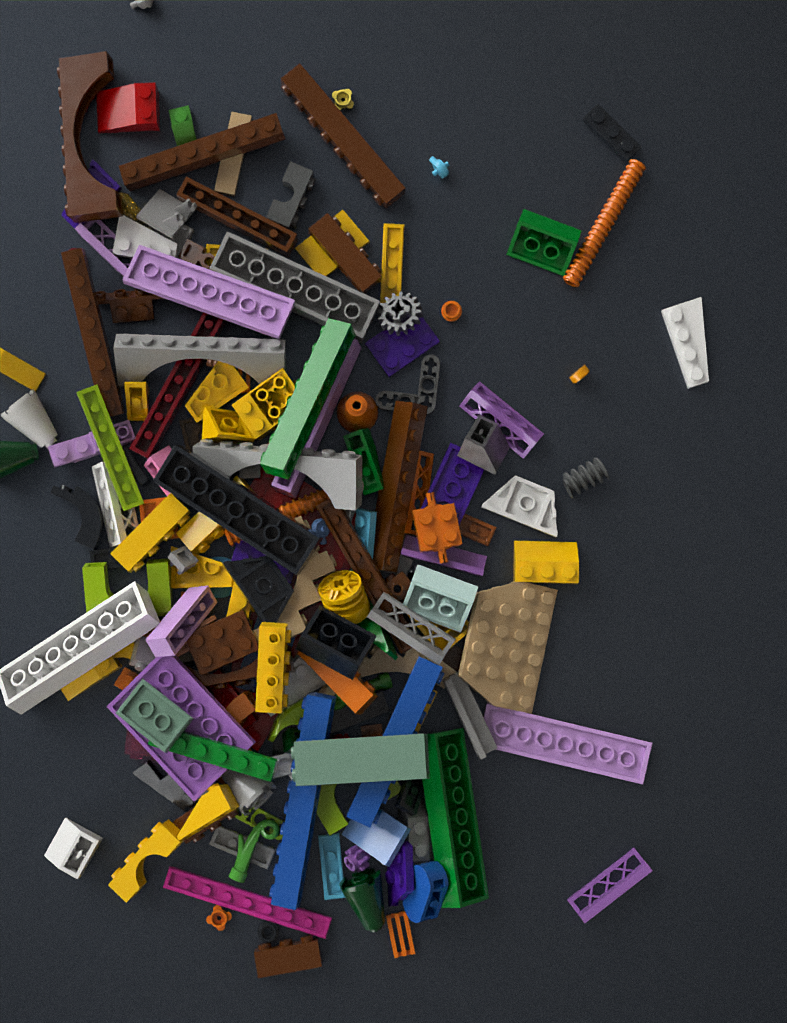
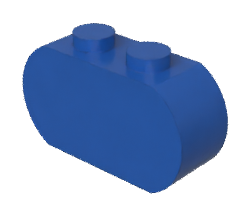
(428, 892)

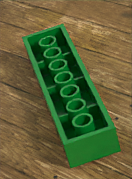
(454, 819)

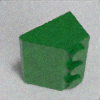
(544, 242)

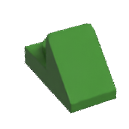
(182, 125)

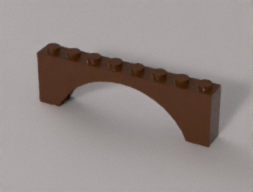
(80, 81)

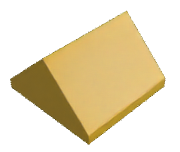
(224, 426)

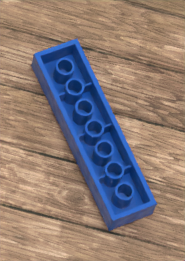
(403, 721)

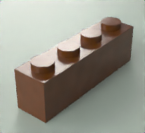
(345, 253)

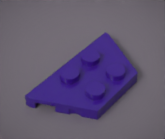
(400, 875)

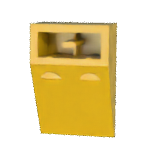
(265, 404)

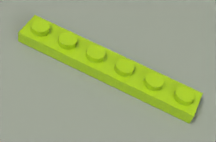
(110, 447)

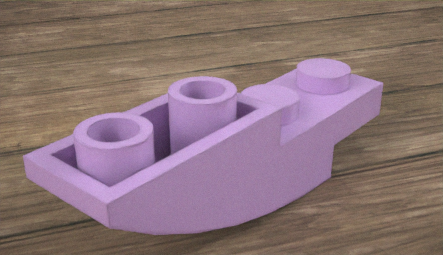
(86, 446)

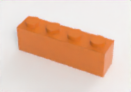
(355, 692)

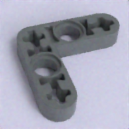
(415, 398)

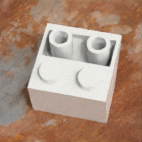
(73, 848)

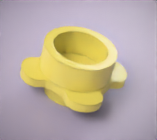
(346, 94)

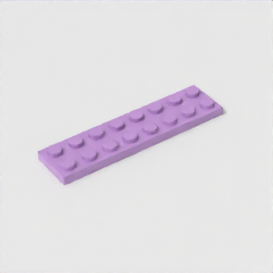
(209, 291)
(568, 744)

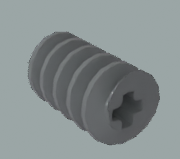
(584, 476)

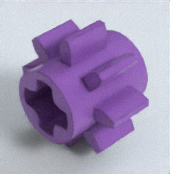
(356, 859)

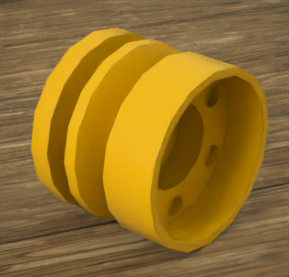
(345, 595)

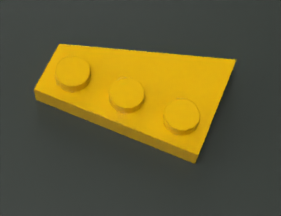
(205, 573)

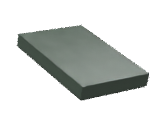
(154, 716)

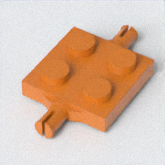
(437, 527)

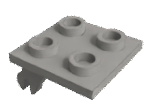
(166, 213)

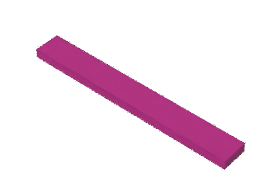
(246, 902)

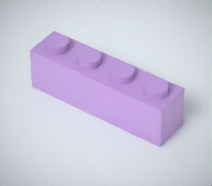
(181, 621)

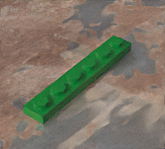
(224, 756)

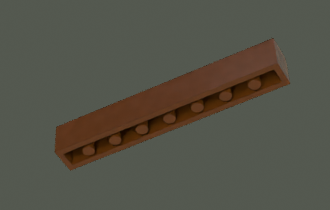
(342, 135)
(202, 152)
(92, 329)
(398, 482)

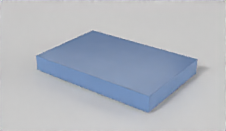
(381, 839)

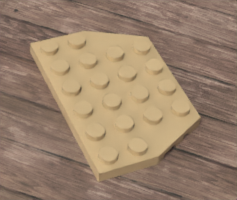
(507, 643)

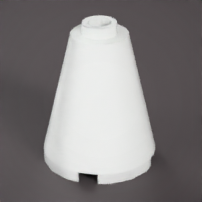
(31, 419)

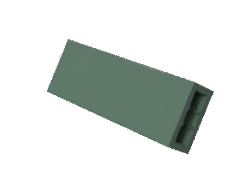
(360, 760)

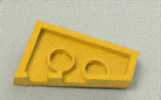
(216, 389)

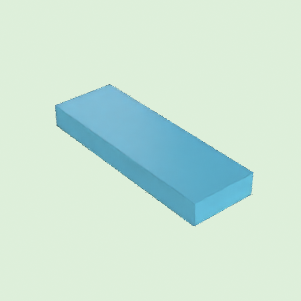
(331, 865)

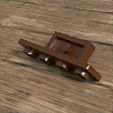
(129, 305)

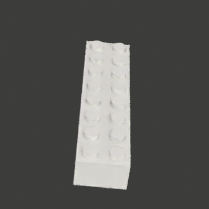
(78, 648)

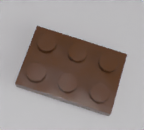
(222, 642)

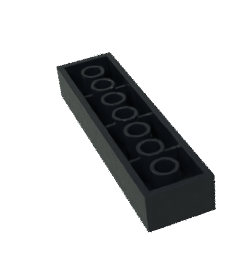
(237, 509)

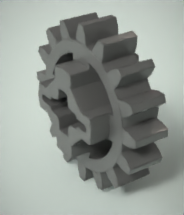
(399, 313)

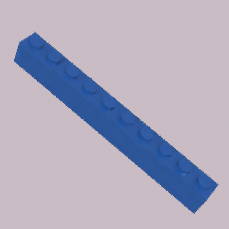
(300, 810)

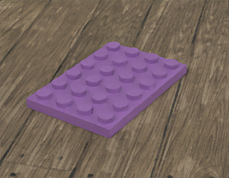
(209, 721)

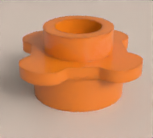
(218, 911)

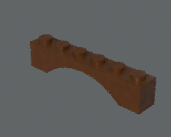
(239, 677)

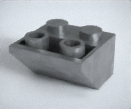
(484, 445)

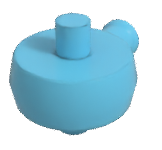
(439, 167)

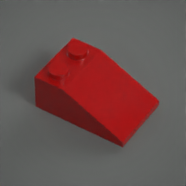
(128, 108)

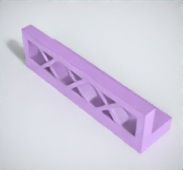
(99, 246)

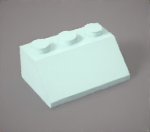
(440, 598)

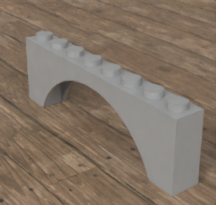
(141, 354)
(334, 472)

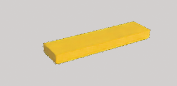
(392, 260)

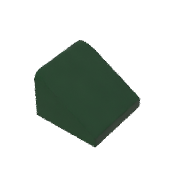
(289, 738)

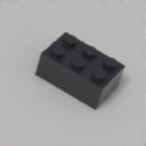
(336, 642)

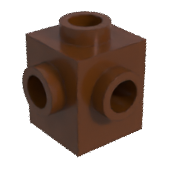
(401, 580)

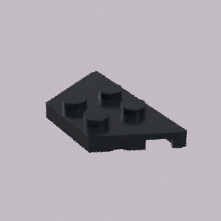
(261, 585)

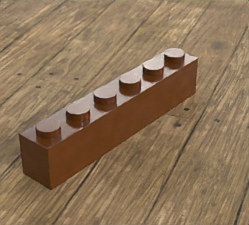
(238, 217)

